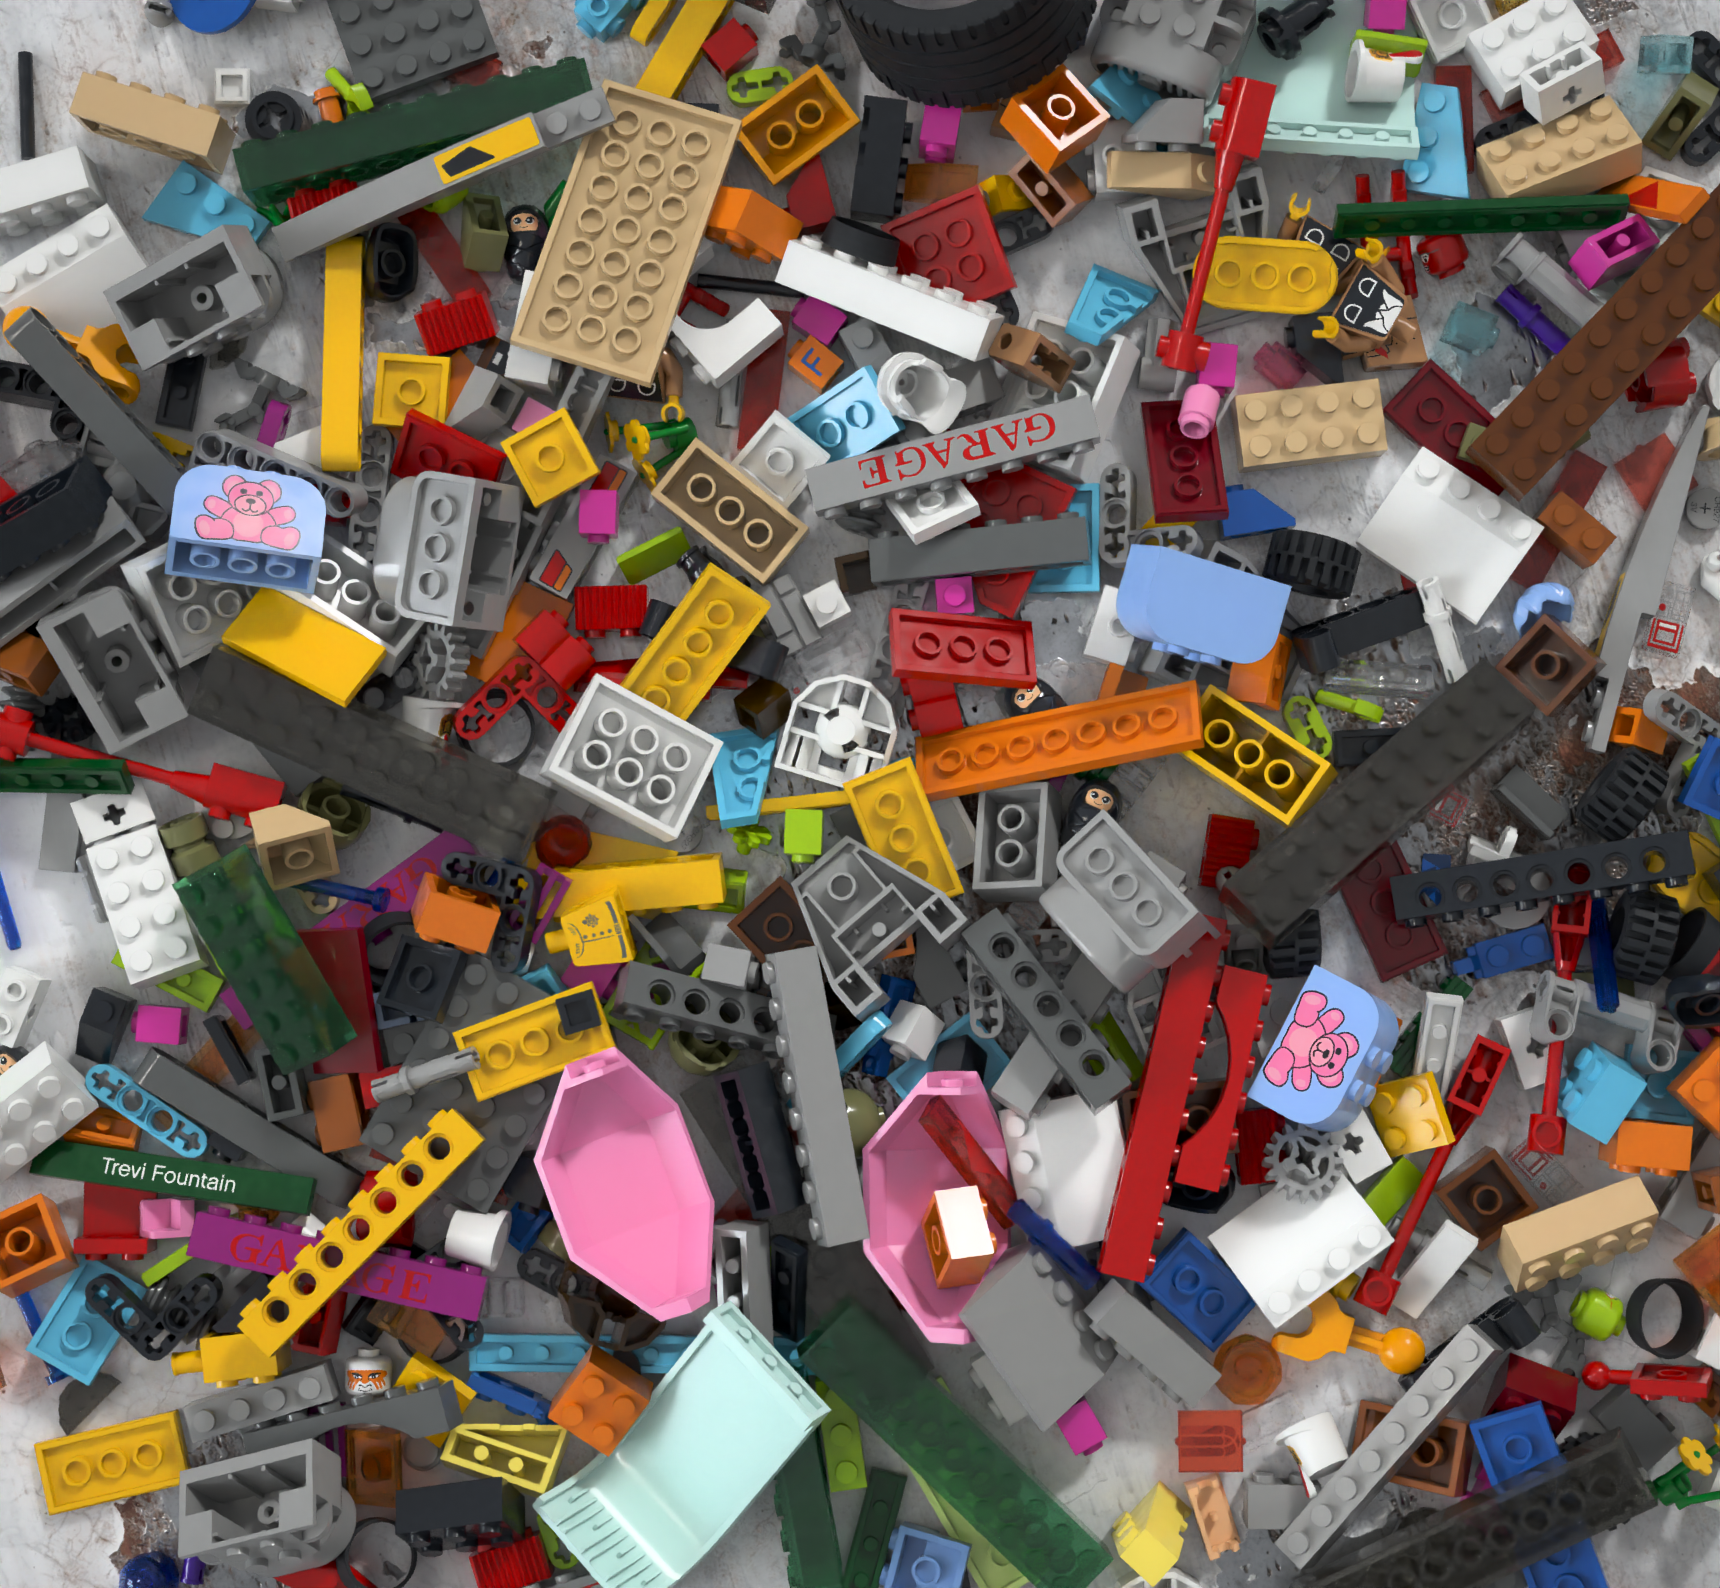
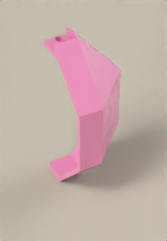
(898, 1182)
(628, 1185)

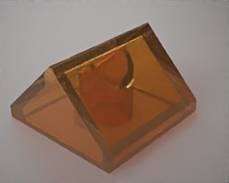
(374, 1465)

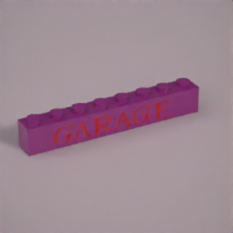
(403, 885)
(384, 1276)

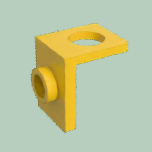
(1004, 195)

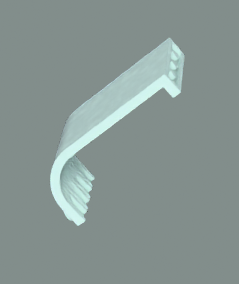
(689, 1461)

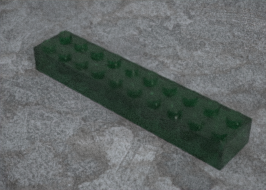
(399, 134)
(952, 1450)

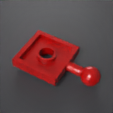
(1653, 1380)

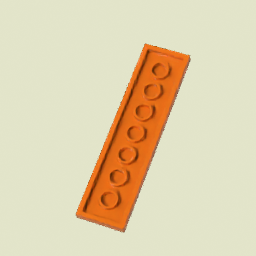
(1061, 741)

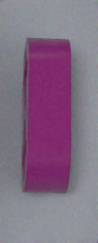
(275, 423)

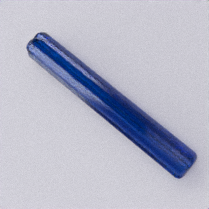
(1602, 958)

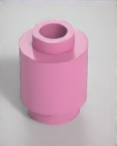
(1198, 411)

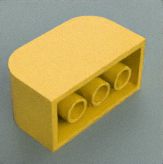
(1258, 760)

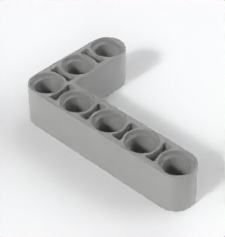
(268, 459)

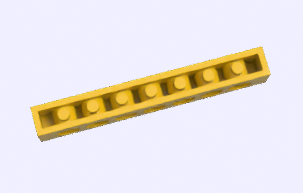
(272, 1334)

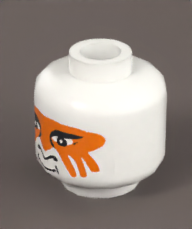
(368, 1372)

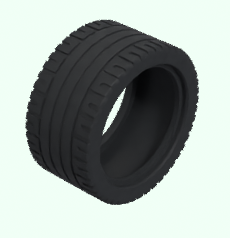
(966, 50)

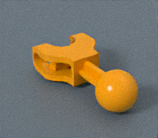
(104, 352)
(1333, 1330)

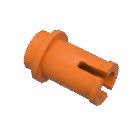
(328, 104)

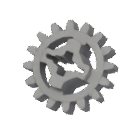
(440, 662)
(1289, 1169)

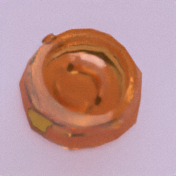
(1248, 1369)

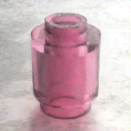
(1278, 366)

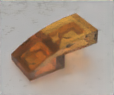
(937, 181)
(409, 1324)

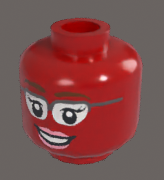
(1442, 254)

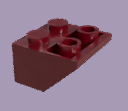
(1526, 1381)

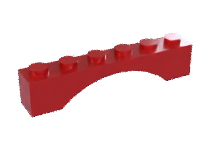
(1238, 1005)

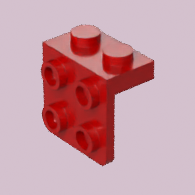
(113, 1224)

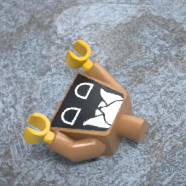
(1314, 231)
(1369, 307)
(666, 384)

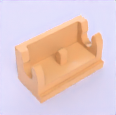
(1212, 1515)

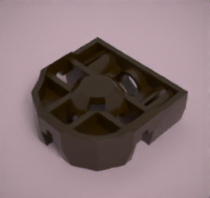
(586, 1316)

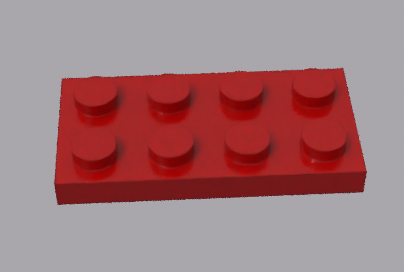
(962, 649)

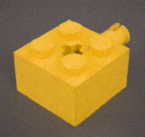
(230, 1359)

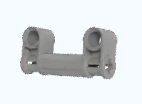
(1522, 261)
(1564, 999)

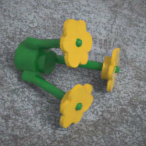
(674, 435)
(1675, 1484)

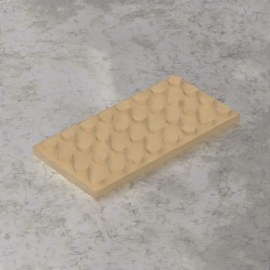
(627, 235)

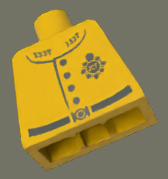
(595, 931)

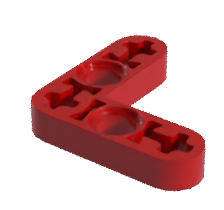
(527, 688)

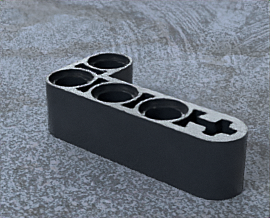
(24, 393)
(1328, 639)
(756, 655)
(1503, 1322)

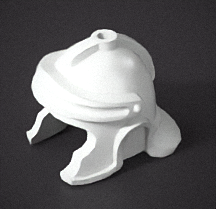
(920, 391)

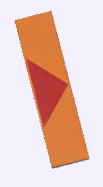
(1660, 198)

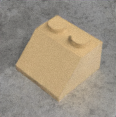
(293, 846)

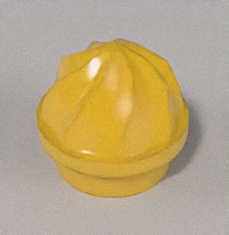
(1346, 1287)

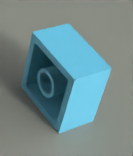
(1599, 1092)

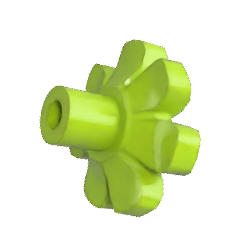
(750, 837)

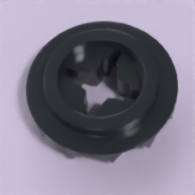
(279, 103)
(69, 731)

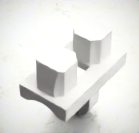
(1484, 850)

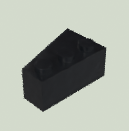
(880, 160)

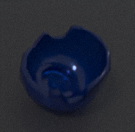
(149, 1571)

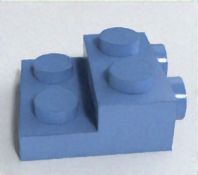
(924, 1559)

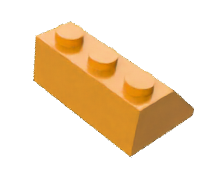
(795, 125)

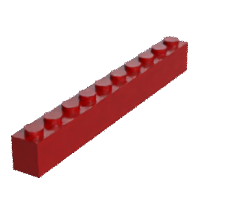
(1160, 1108)

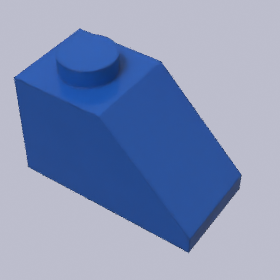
(1251, 515)

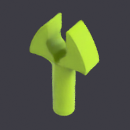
(355, 95)
(1360, 708)

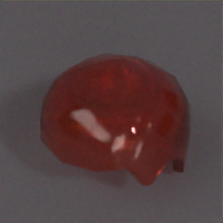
(563, 841)

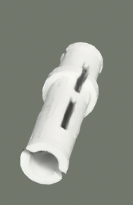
(1438, 617)

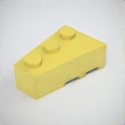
(519, 1453)
(1150, 1533)

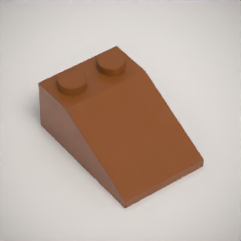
(1441, 1460)

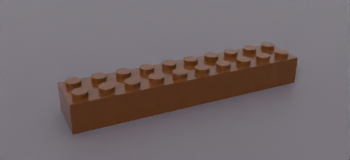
(1604, 356)

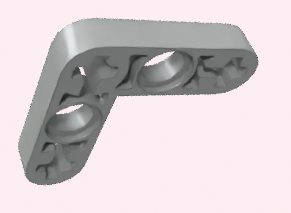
(1109, 501)
(1691, 741)
(975, 971)

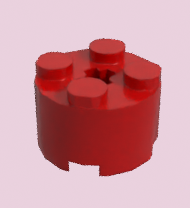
(1665, 380)

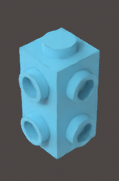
(604, 17)

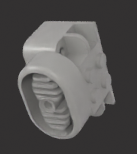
(1175, 44)
(198, 297)
(448, 549)
(114, 665)
(1120, 905)
(267, 1510)

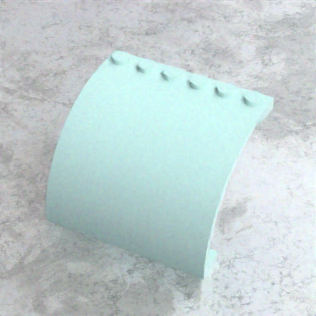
(1310, 99)

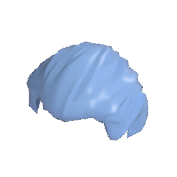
(1540, 599)

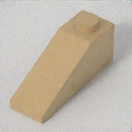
(1162, 173)

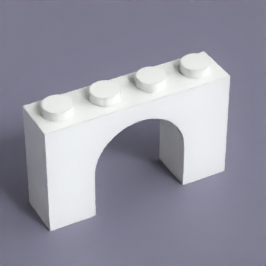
(731, 347)

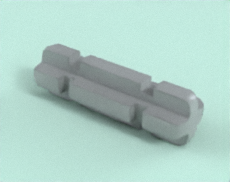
(92, 888)

